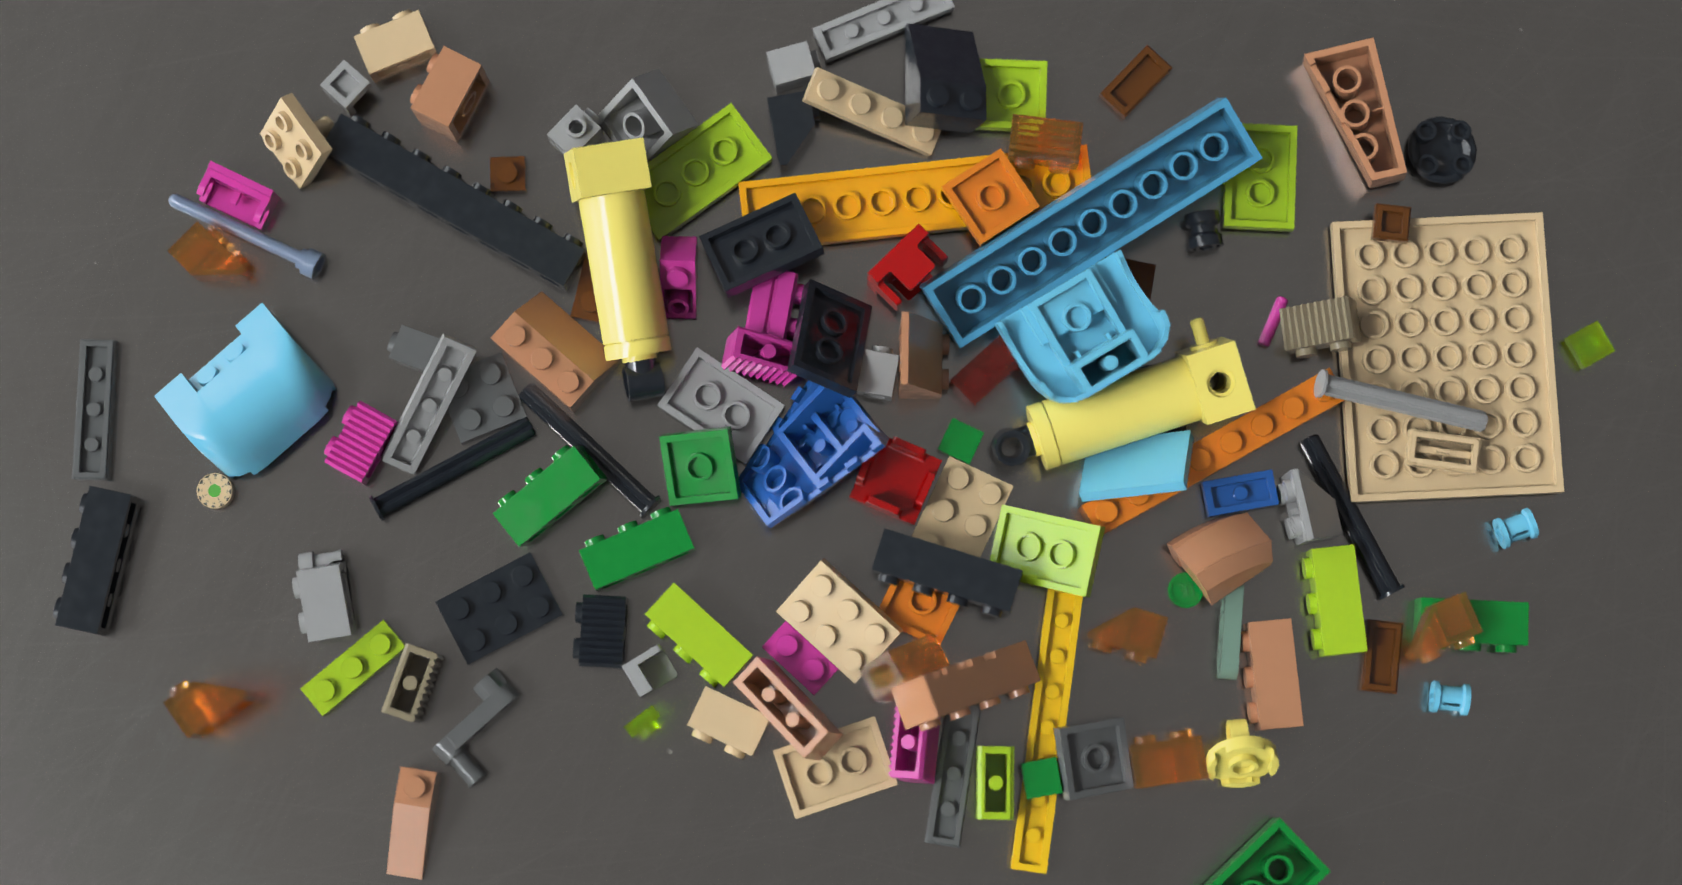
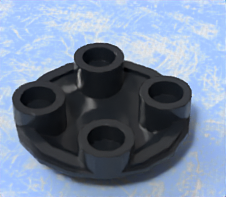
(1442, 149)

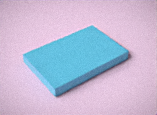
(1139, 468)

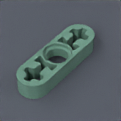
(1230, 634)

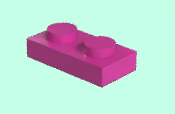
(800, 658)

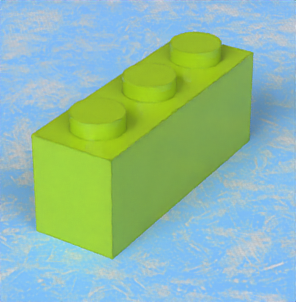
(1335, 601)
(698, 636)

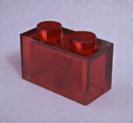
(984, 374)

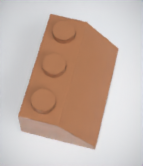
(554, 350)

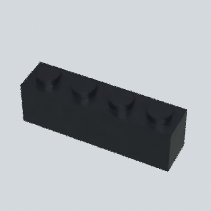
(96, 560)
(947, 572)

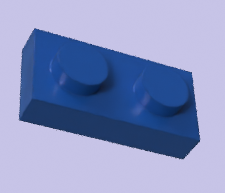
(1239, 493)

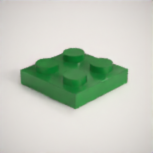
(700, 466)

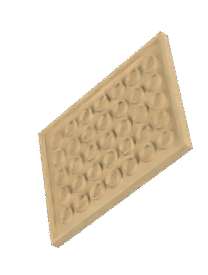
(1460, 323)

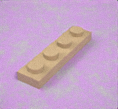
(867, 111)

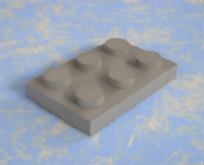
(716, 398)

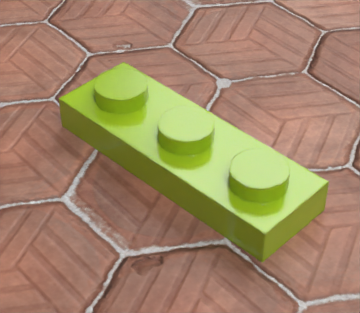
(353, 668)

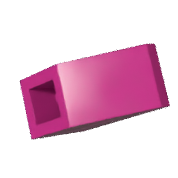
(679, 275)

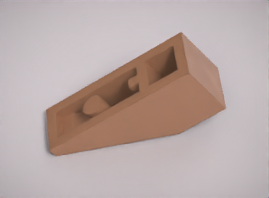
(412, 821)

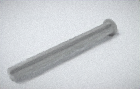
(1399, 402)

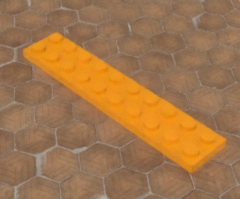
(893, 197)

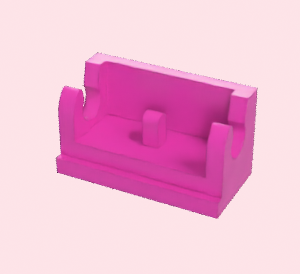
(237, 196)

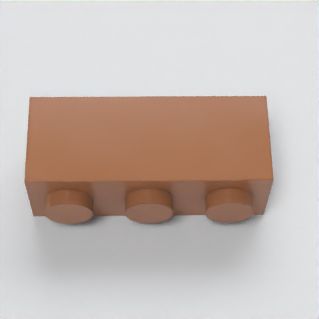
(1271, 674)
(788, 708)

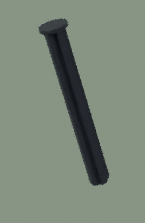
(576, 436)
(452, 467)
(1351, 516)

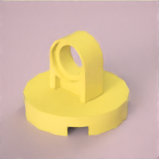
(1241, 757)

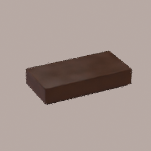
(1135, 82)
(1382, 660)

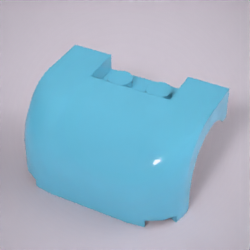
(1086, 332)
(250, 397)

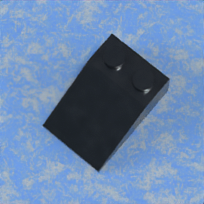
(943, 79)

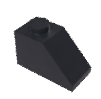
(791, 126)

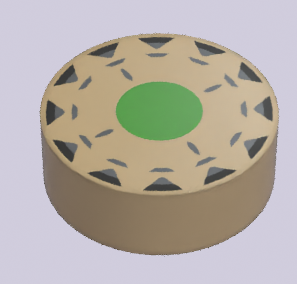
(215, 491)

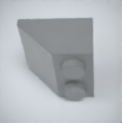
(648, 110)

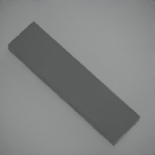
(95, 410)
(952, 779)

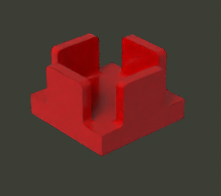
(906, 267)
(896, 480)

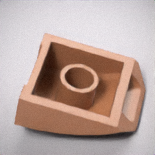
(1222, 553)

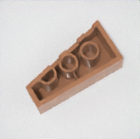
(1358, 102)
(964, 685)

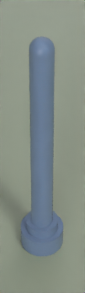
(307, 261)

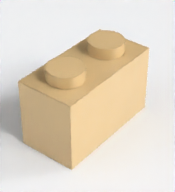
(395, 45)
(728, 722)

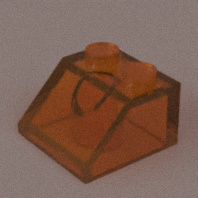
(206, 707)

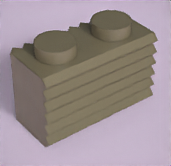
(1320, 326)
(412, 683)

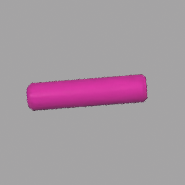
(1272, 322)

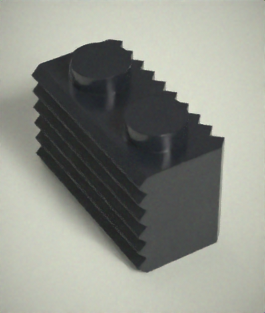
(602, 631)

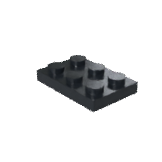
(761, 245)
(830, 338)
(499, 608)

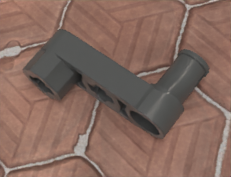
(497, 696)

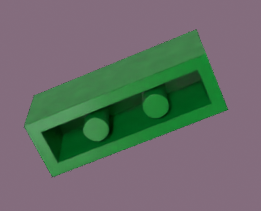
(549, 494)
(636, 548)
(1503, 623)

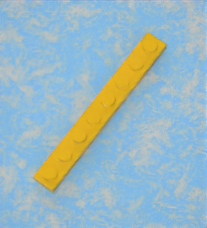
(1048, 711)

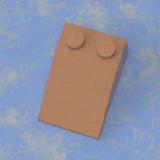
(921, 358)

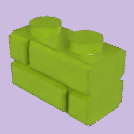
(995, 782)

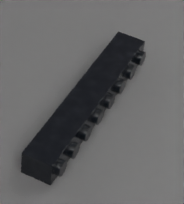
(455, 202)

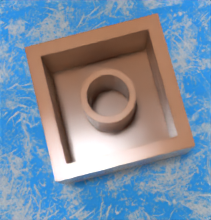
(449, 93)

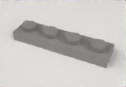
(875, 24)
(428, 403)

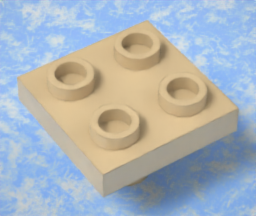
(297, 140)

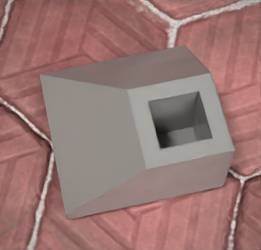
(1309, 508)

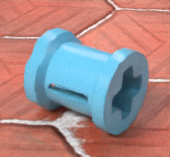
(1515, 528)
(1449, 698)

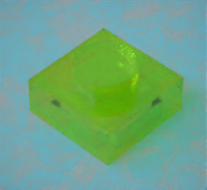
(1589, 345)
(644, 723)

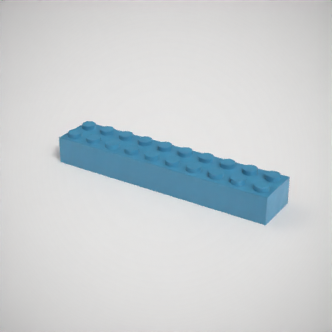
(1091, 221)

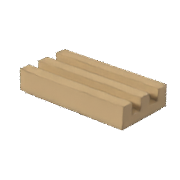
(1412, 448)

